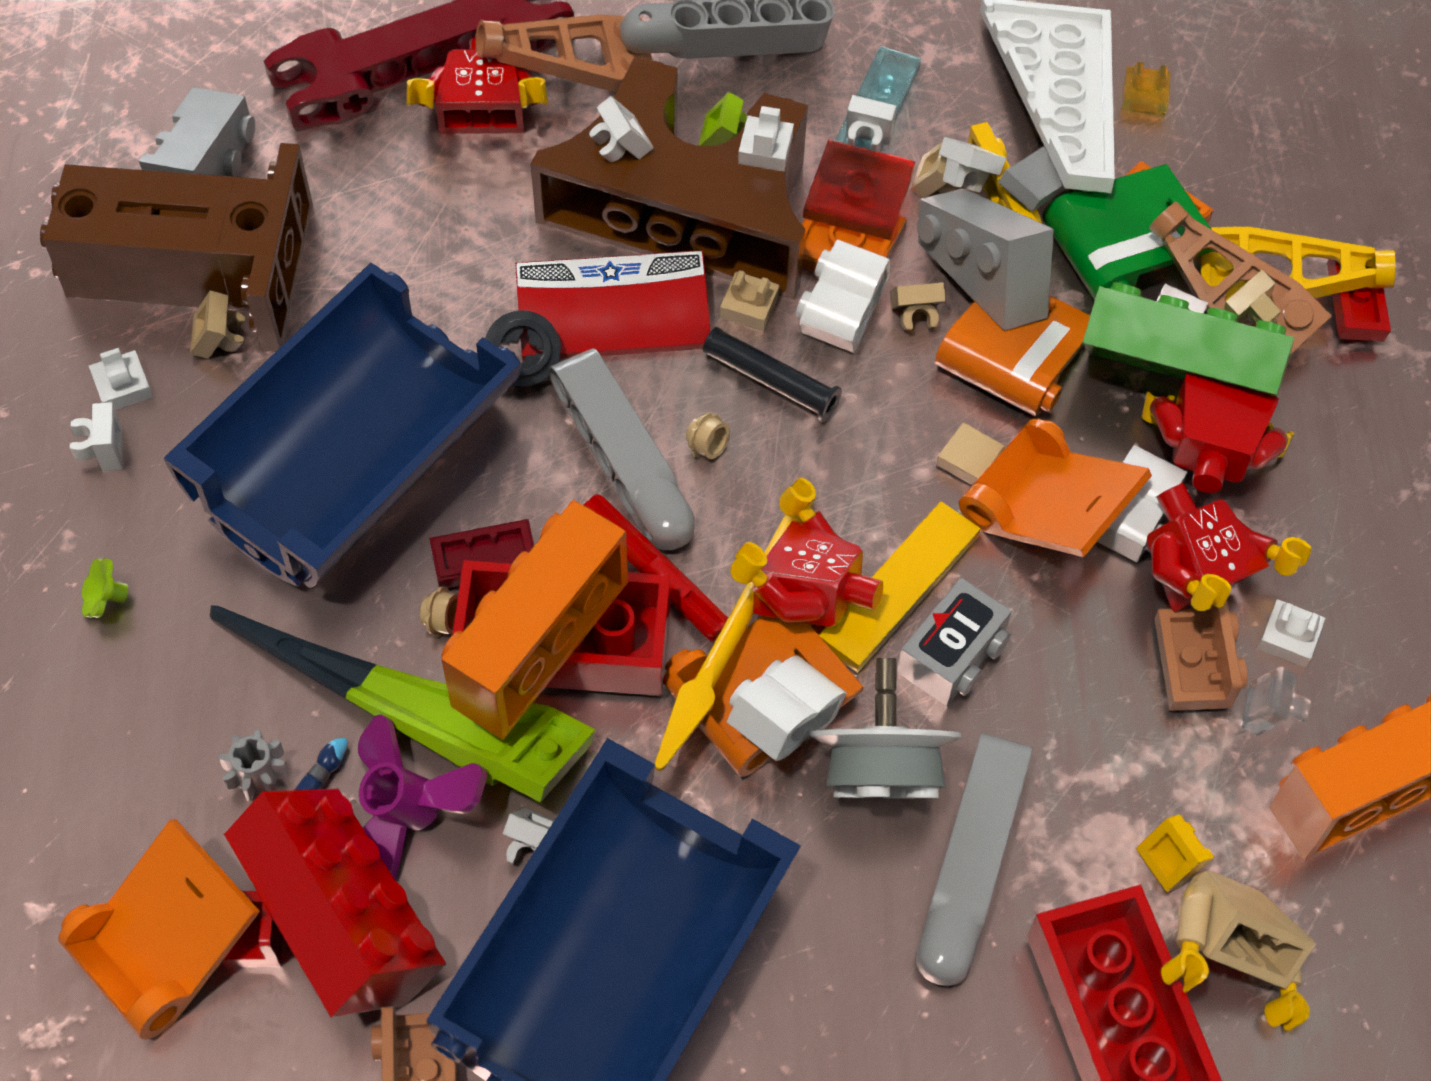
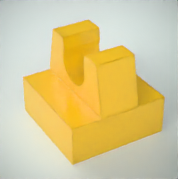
(1174, 852)

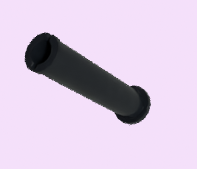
(772, 373)

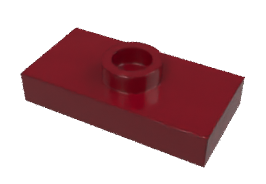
(487, 544)

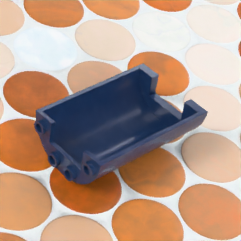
(336, 428)
(610, 935)

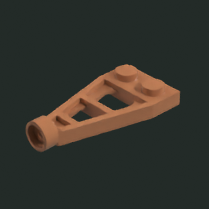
(511, 46)
(1299, 309)

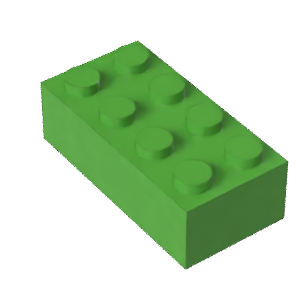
(1179, 341)

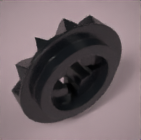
(541, 336)

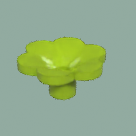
(100, 588)

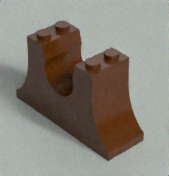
(678, 191)

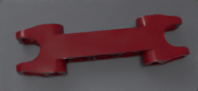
(351, 69)

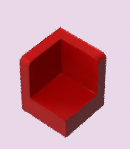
(259, 943)

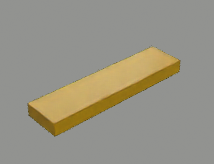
(906, 581)

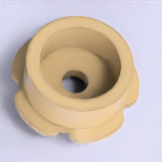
(707, 436)
(439, 611)

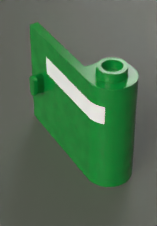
(1110, 232)

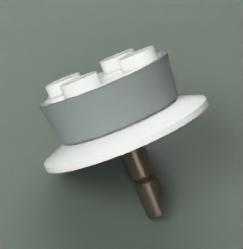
(886, 757)

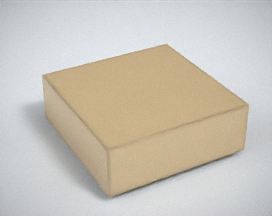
(969, 453)

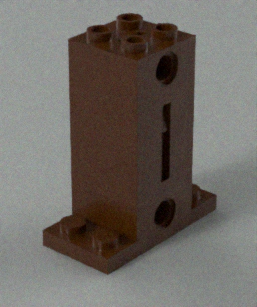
(181, 236)

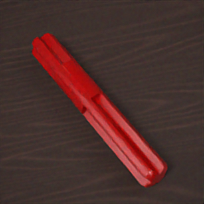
(648, 559)

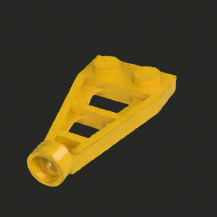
(1295, 248)

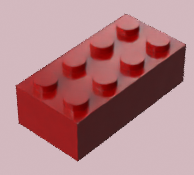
(619, 652)
(334, 900)
(1110, 995)

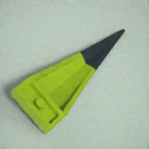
(528, 759)

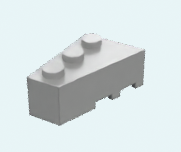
(206, 135)
(990, 253)

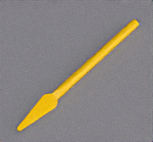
(697, 696)

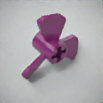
(404, 798)

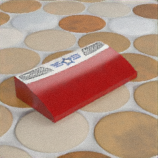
(618, 302)

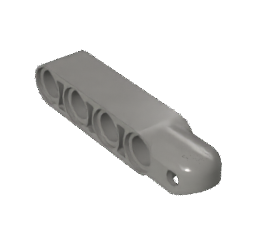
(727, 27)
(623, 449)
(972, 860)

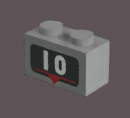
(955, 642)

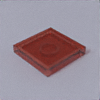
(859, 190)

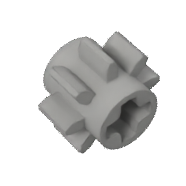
(253, 764)

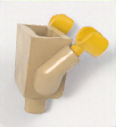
(1245, 933)

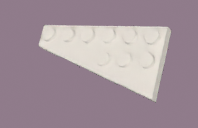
(1065, 79)

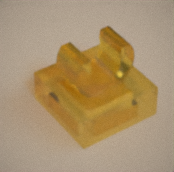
(1146, 90)

